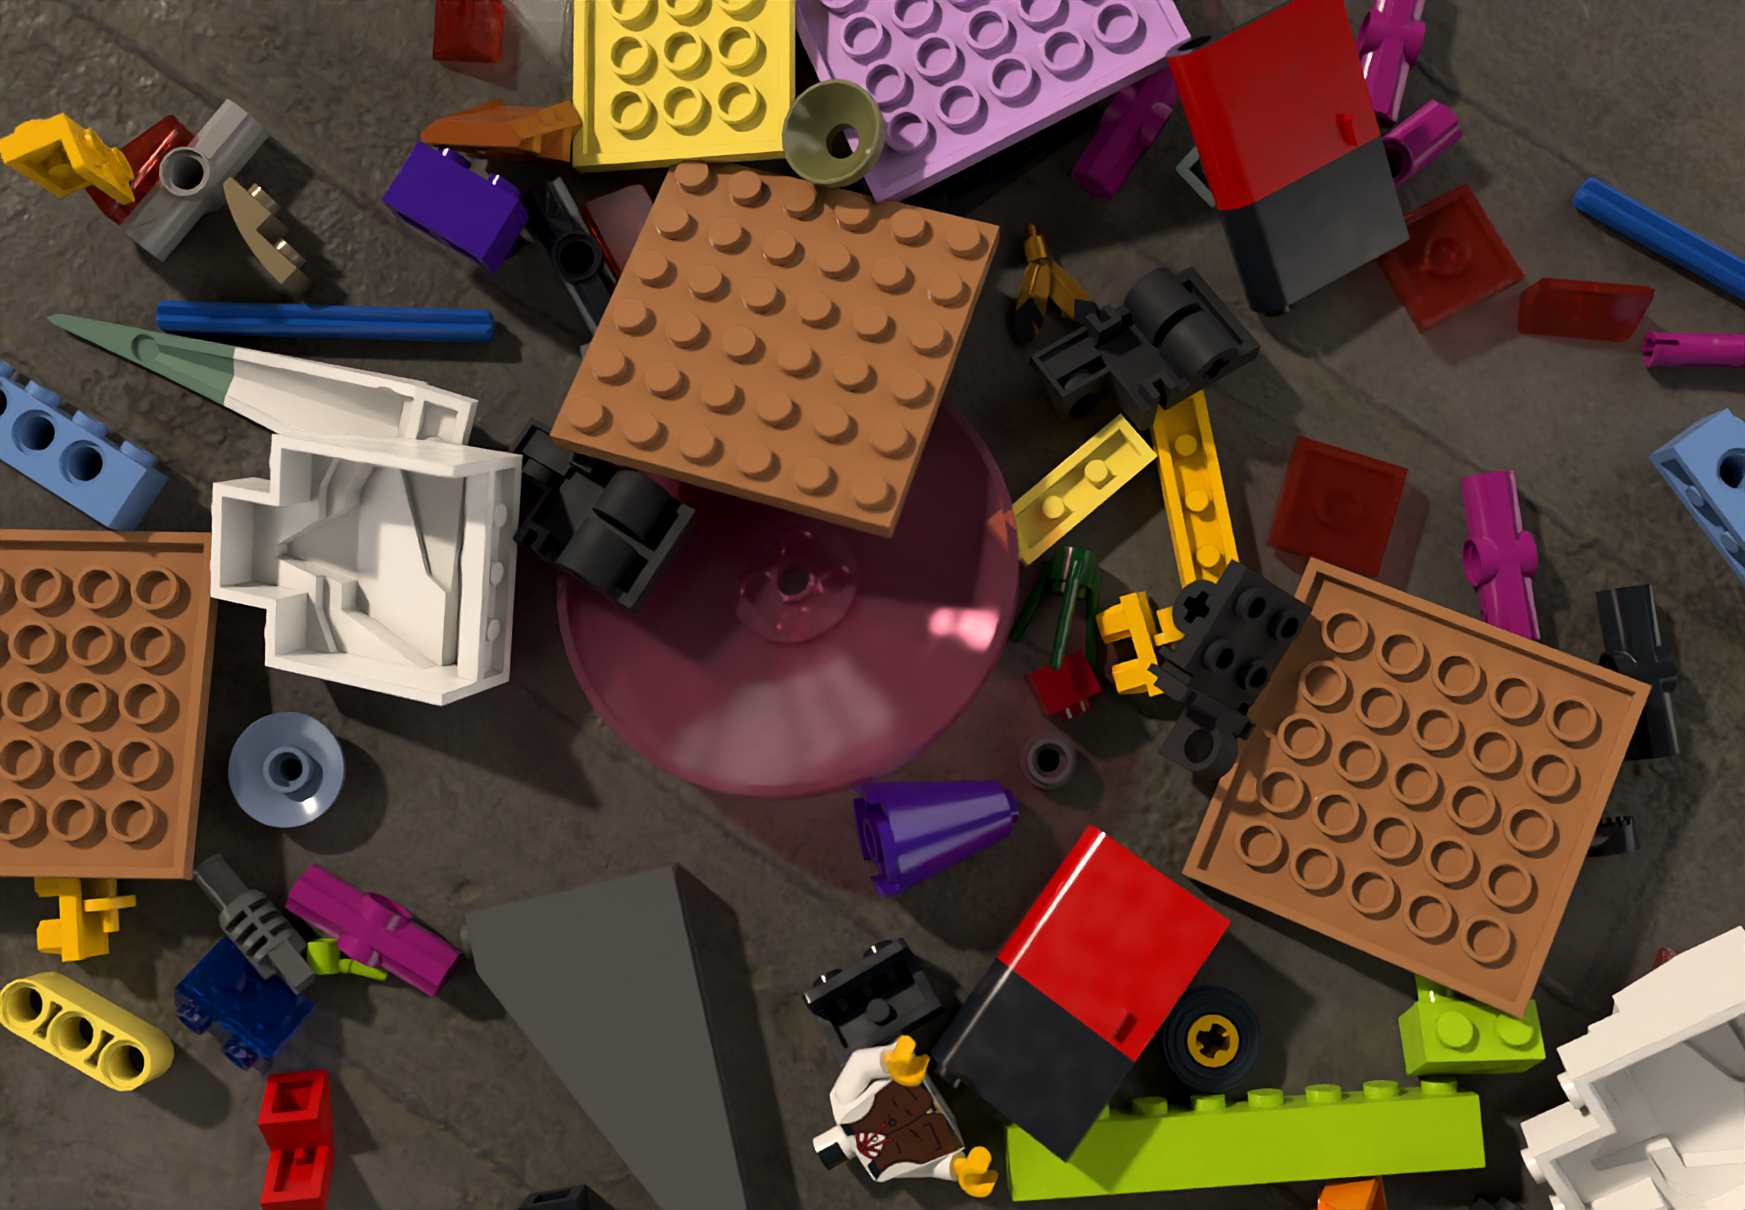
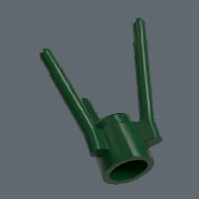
(1072, 576)

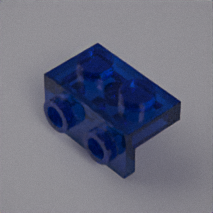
(240, 1007)

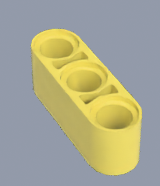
(59, 1033)

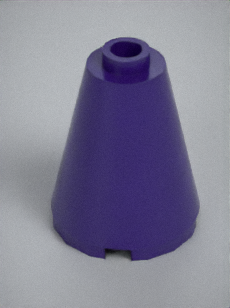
(928, 826)

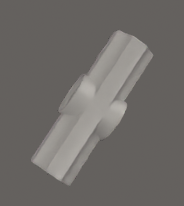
(169, 207)

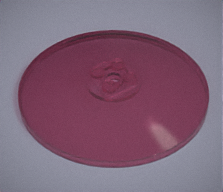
(819, 685)

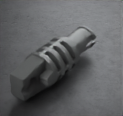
(255, 925)

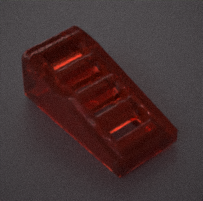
(144, 157)

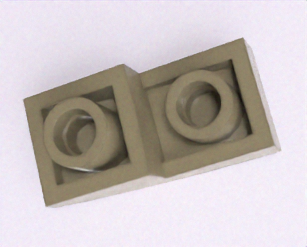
(263, 233)

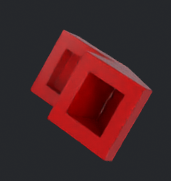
(301, 1140)

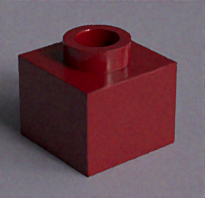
(1064, 689)

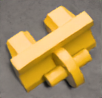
(1136, 620)
(86, 916)

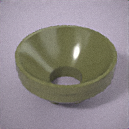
(818, 118)

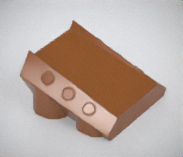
(508, 132)

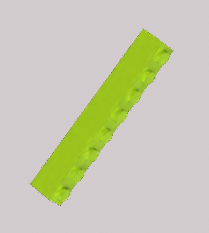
(1257, 1140)

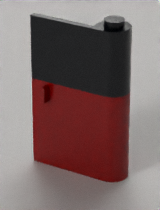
(1289, 149)
(1078, 992)

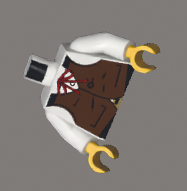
(899, 1122)

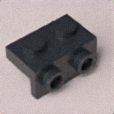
(873, 1000)

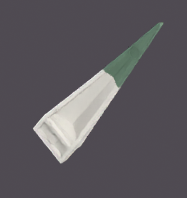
(290, 391)

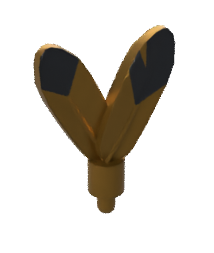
(1042, 280)

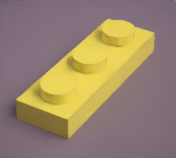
(1079, 486)

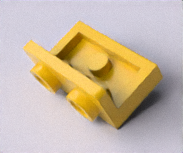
(67, 158)

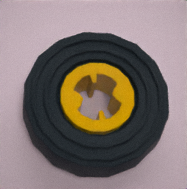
(1224, 1065)

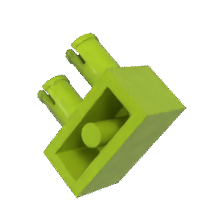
(1466, 1036)

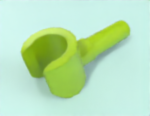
(324, 958)

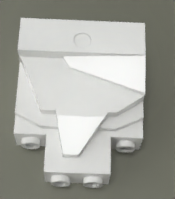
(376, 561)
(1654, 1094)

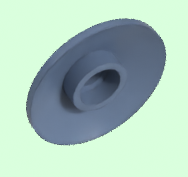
(260, 776)

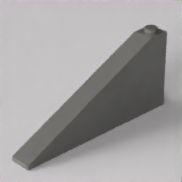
(623, 1017)

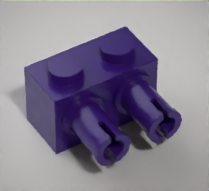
(458, 206)

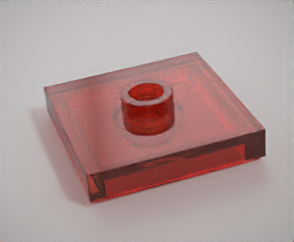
(1449, 261)
(1336, 507)

